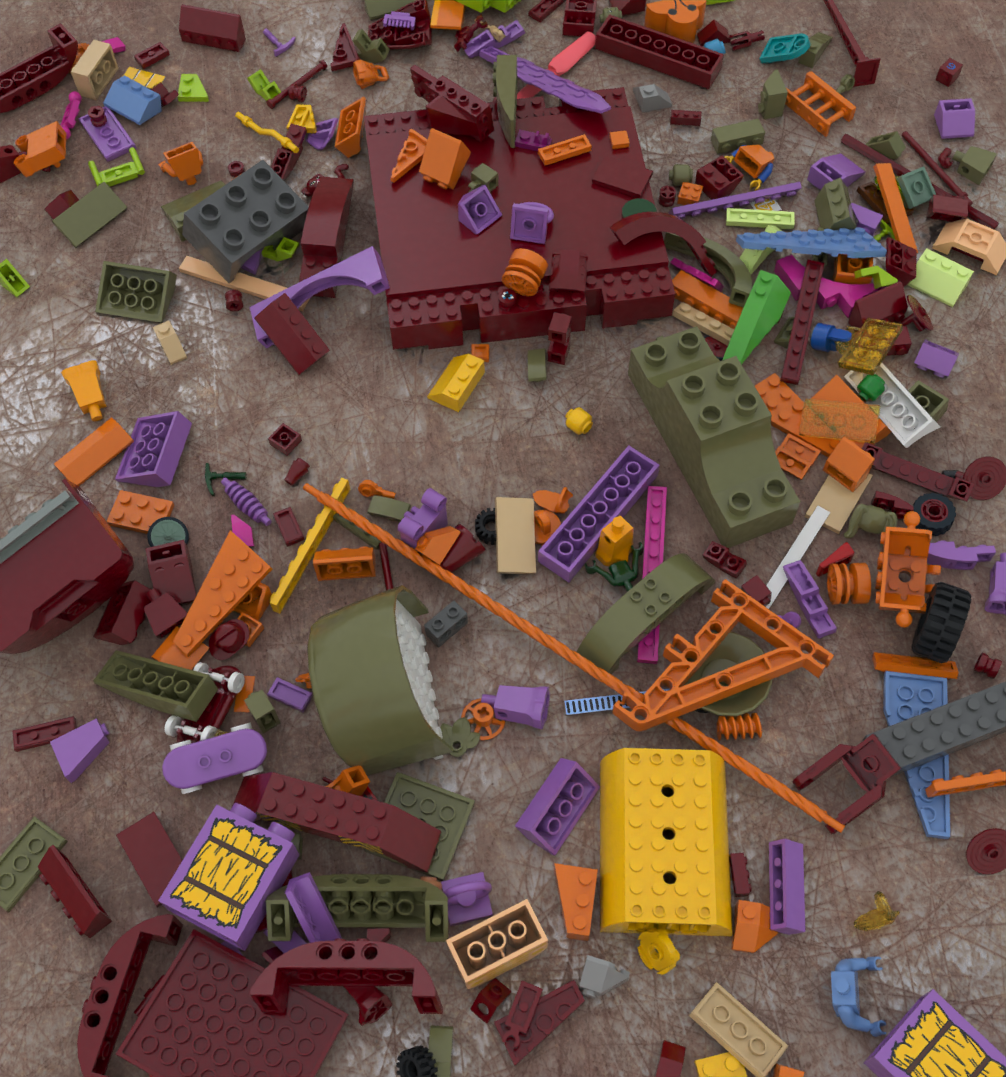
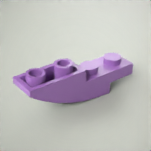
(961, 558)

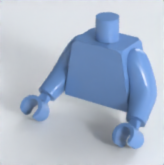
(846, 994)

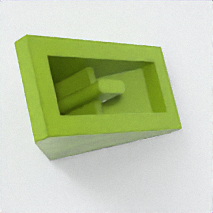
(11, 279)

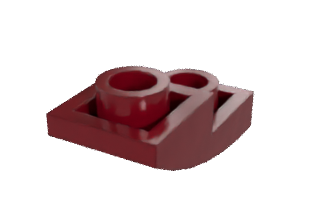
(891, 503)
(725, 561)

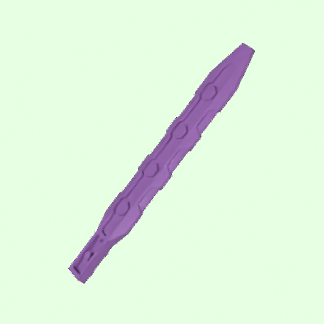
(551, 83)

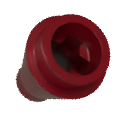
(296, 471)

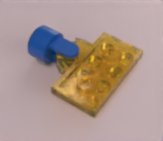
(861, 347)

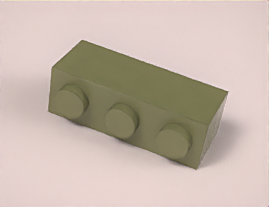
(735, 135)

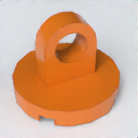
(545, 525)

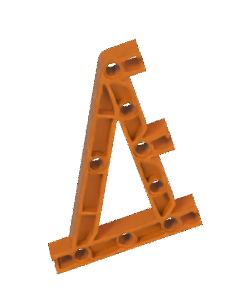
(681, 699)

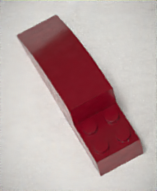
(325, 228)

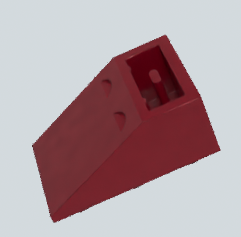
(172, 570)

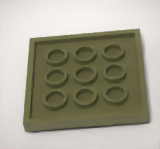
(437, 808)

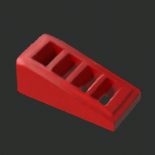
(842, 555)

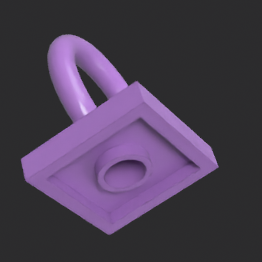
(530, 222)
(467, 898)

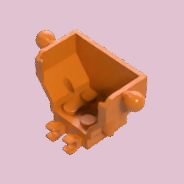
(904, 552)

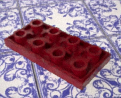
(151, 854)

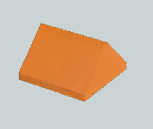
(255, 602)

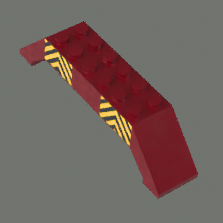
(340, 817)

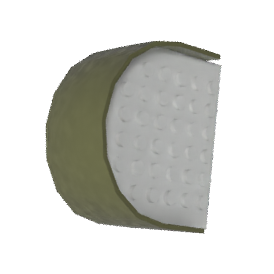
(375, 682)

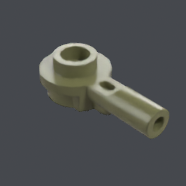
(846, 83)

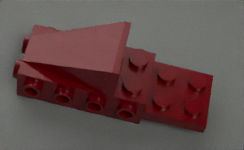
(452, 107)

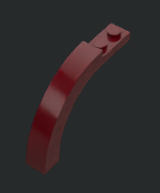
(647, 222)

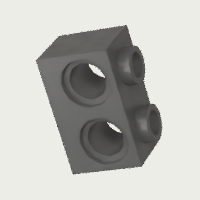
(446, 623)

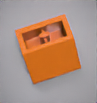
(849, 464)

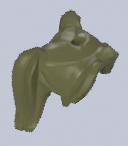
(871, 520)

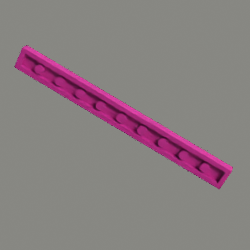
(651, 559)

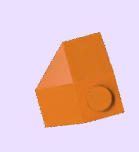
(437, 543)
(751, 926)

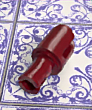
(746, 38)

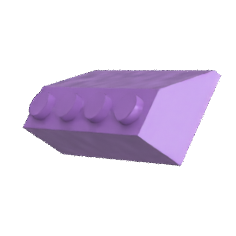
(557, 806)

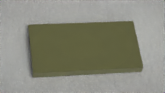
(89, 214)
(21, 861)

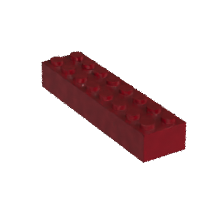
(659, 51)

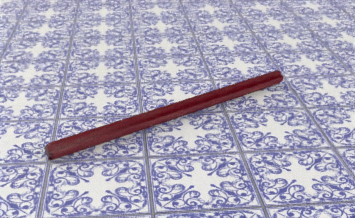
(899, 170)

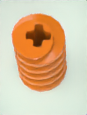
(739, 725)

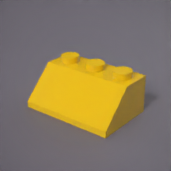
(458, 381)

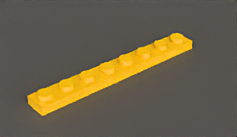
(307, 550)

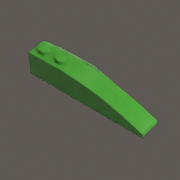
(758, 316)

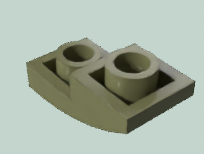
(537, 365)
(388, 508)

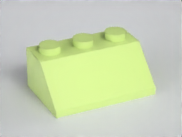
(940, 277)

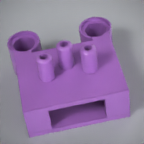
(427, 518)

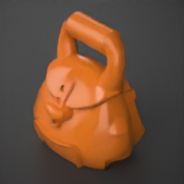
(367, 73)

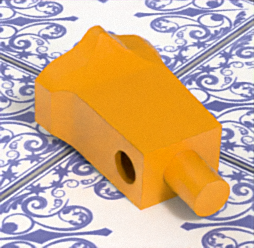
(86, 387)
(615, 542)

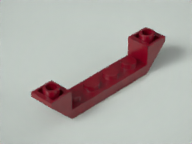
(919, 475)

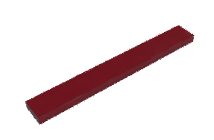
(802, 322)

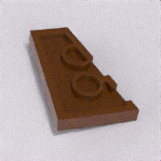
(874, 198)

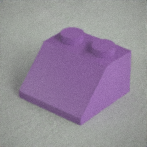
(936, 358)

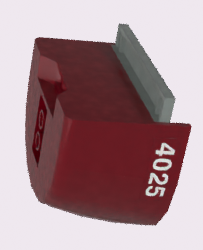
(57, 570)

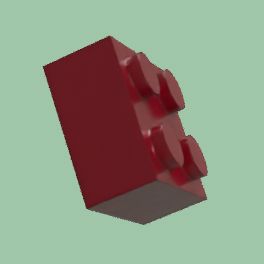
(285, 439)

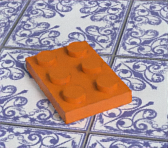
(138, 511)

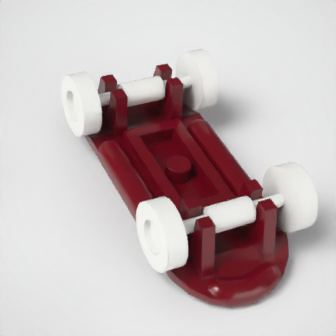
(229, 683)

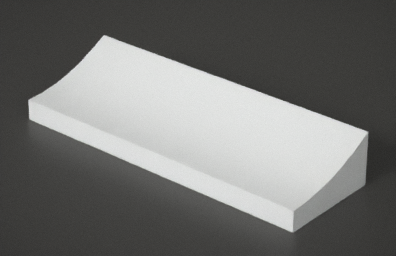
(898, 407)

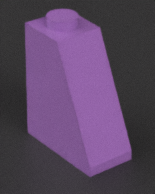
(80, 747)

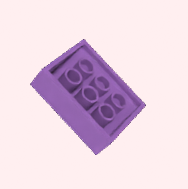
(155, 450)

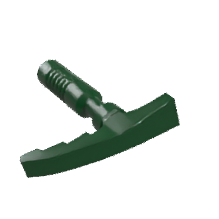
(214, 475)

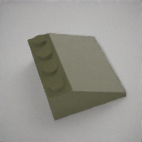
(175, 210)
(135, 291)

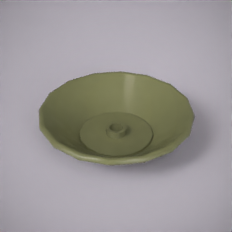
(730, 652)

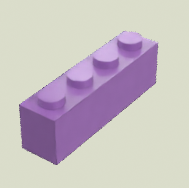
(786, 887)

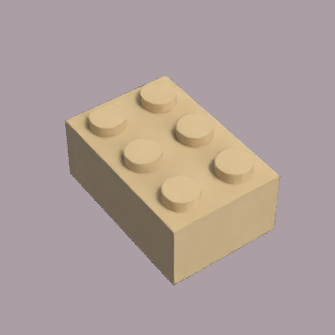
(94, 69)

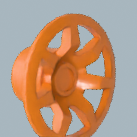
(483, 717)

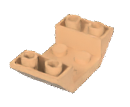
(975, 240)

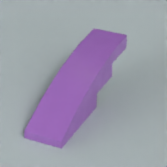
(486, 39)
(809, 600)

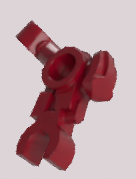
(466, 33)

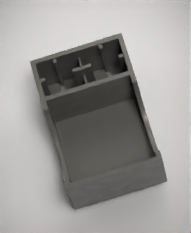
(244, 218)

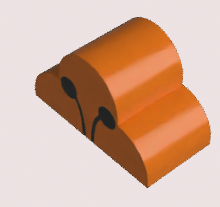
(676, 17)

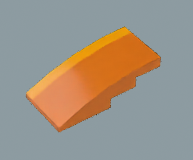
(447, 15)

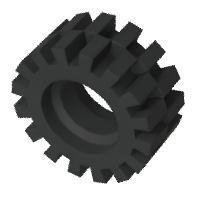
(480, 529)
(416, 1063)

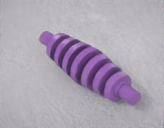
(246, 501)

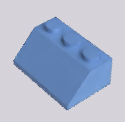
(133, 100)

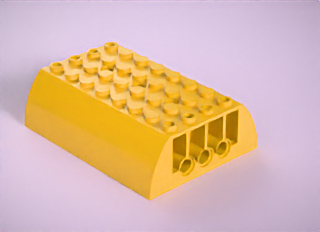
(638, 856)

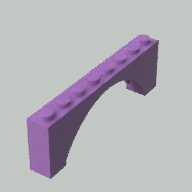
(361, 270)

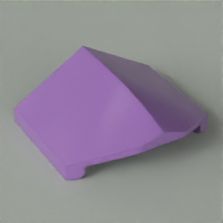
(323, 135)

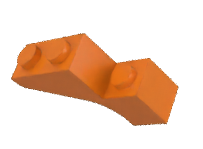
(351, 780)

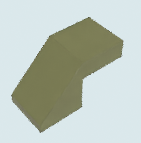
(441, 1047)

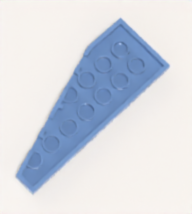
(853, 242)
(905, 698)

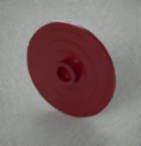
(918, 317)
(987, 475)
(987, 851)

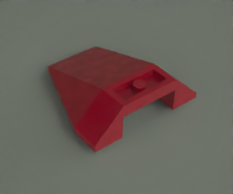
(402, 37)

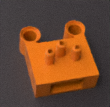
(43, 149)

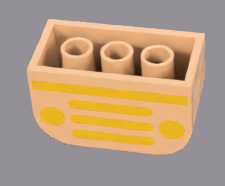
(497, 944)

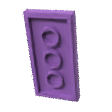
(110, 138)

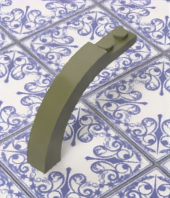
(725, 262)

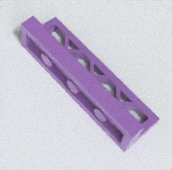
(311, 909)

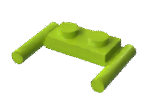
(119, 173)

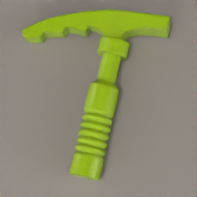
(886, 230)

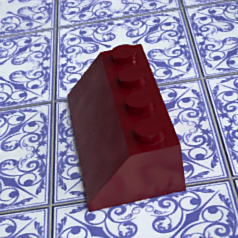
(211, 28)
(291, 334)
(73, 892)

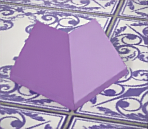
(478, 209)

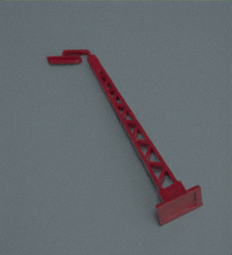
(866, 68)

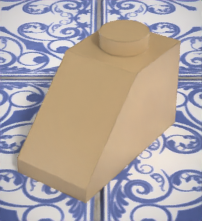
(169, 342)

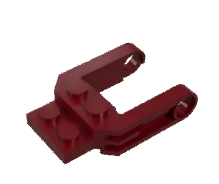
(869, 766)

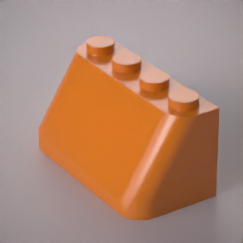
(839, 391)

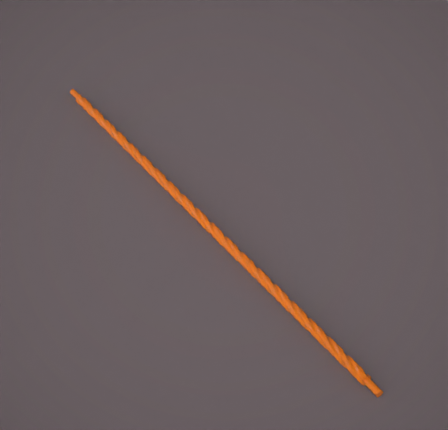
(572, 656)

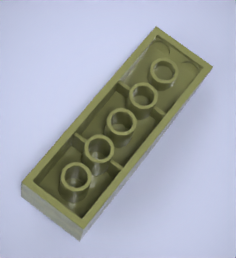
(505, 90)
(157, 685)

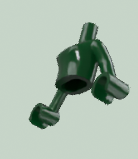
(620, 571)

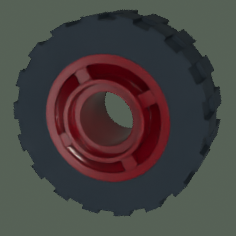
(942, 509)

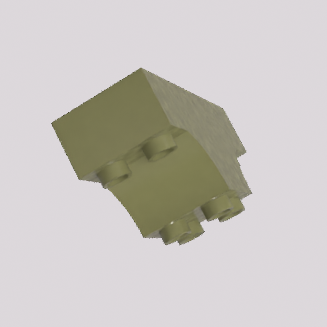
(715, 434)

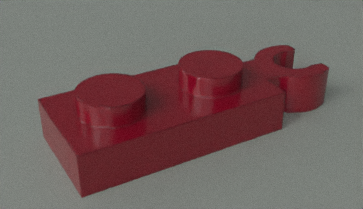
(522, 1011)

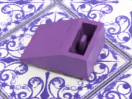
(832, 168)

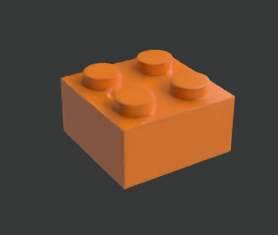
(689, 193)
(254, 626)

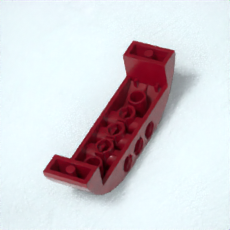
(40, 72)
(345, 964)
(114, 989)

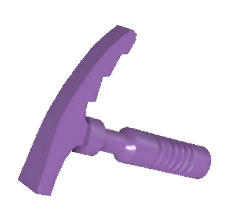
(280, 47)

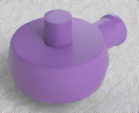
(792, 618)

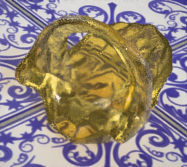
(878, 917)

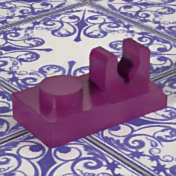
(532, 140)

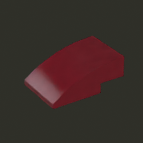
(579, 17)

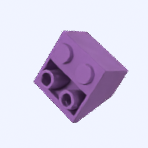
(955, 118)

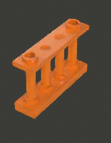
(825, 93)

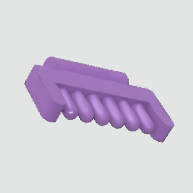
(400, 18)

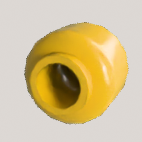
(578, 421)

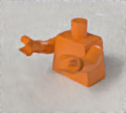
(183, 162)

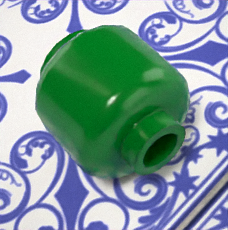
(871, 388)

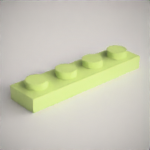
(760, 218)

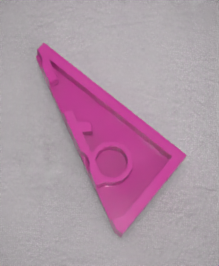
(716, 284)

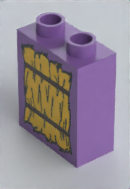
(231, 874)
(935, 1043)

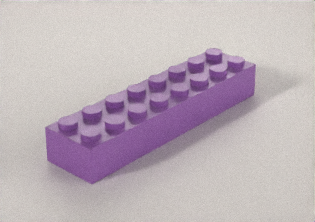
(610, 497)

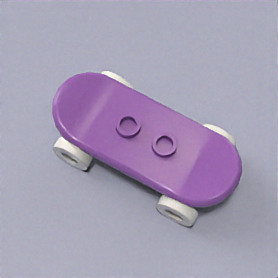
(214, 758)

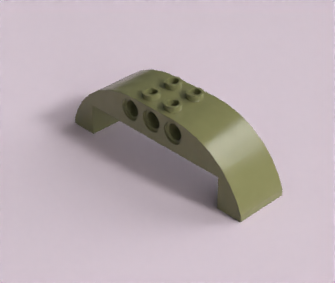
(643, 610)
(368, 902)

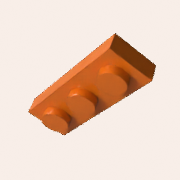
(564, 149)

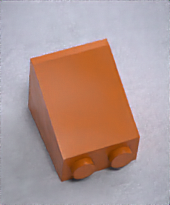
(443, 159)

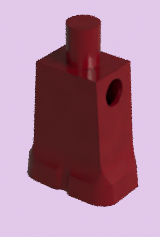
(370, 1001)

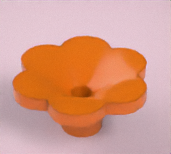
(304, 678)

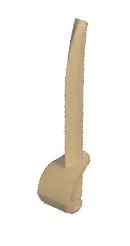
(496, 33)

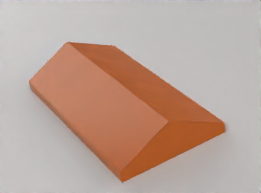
(94, 452)

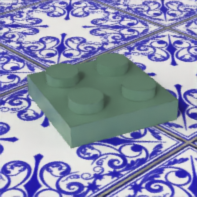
(916, 187)

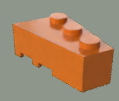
(576, 897)

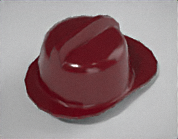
(228, 639)

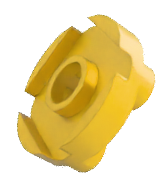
(667, 955)

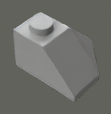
(651, 98)
(600, 977)

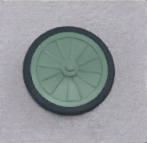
(166, 531)

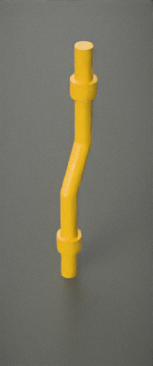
(285, 141)

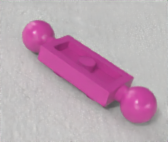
(71, 112)

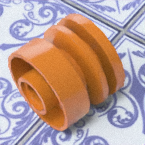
(524, 272)
(849, 583)

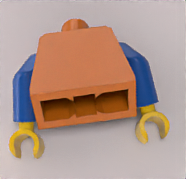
(754, 161)

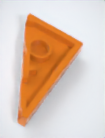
(410, 154)

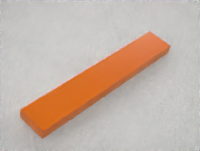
(894, 204)

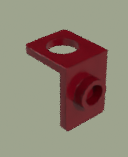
(492, 996)

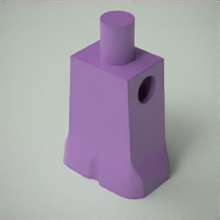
(997, 590)
(520, 704)

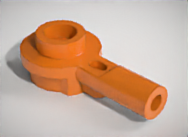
(369, 488)

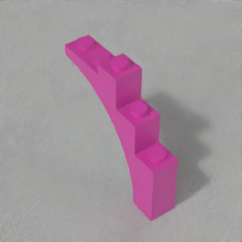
(829, 293)

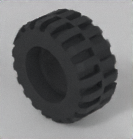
(942, 622)

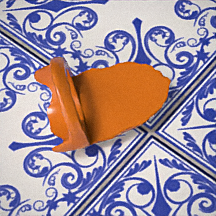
(553, 501)

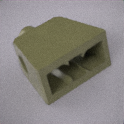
(975, 163)

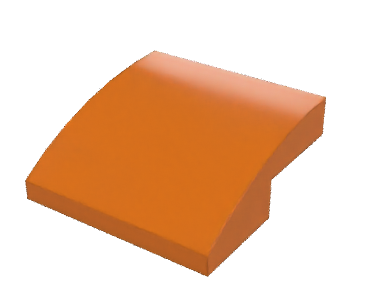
(796, 456)
(172, 654)

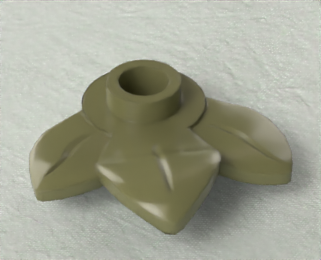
(460, 734)

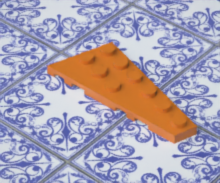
(787, 412)
(227, 584)

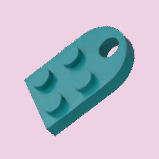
(785, 48)

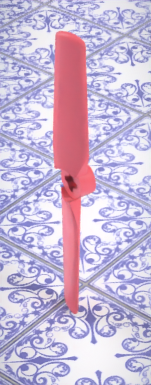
(563, 61)

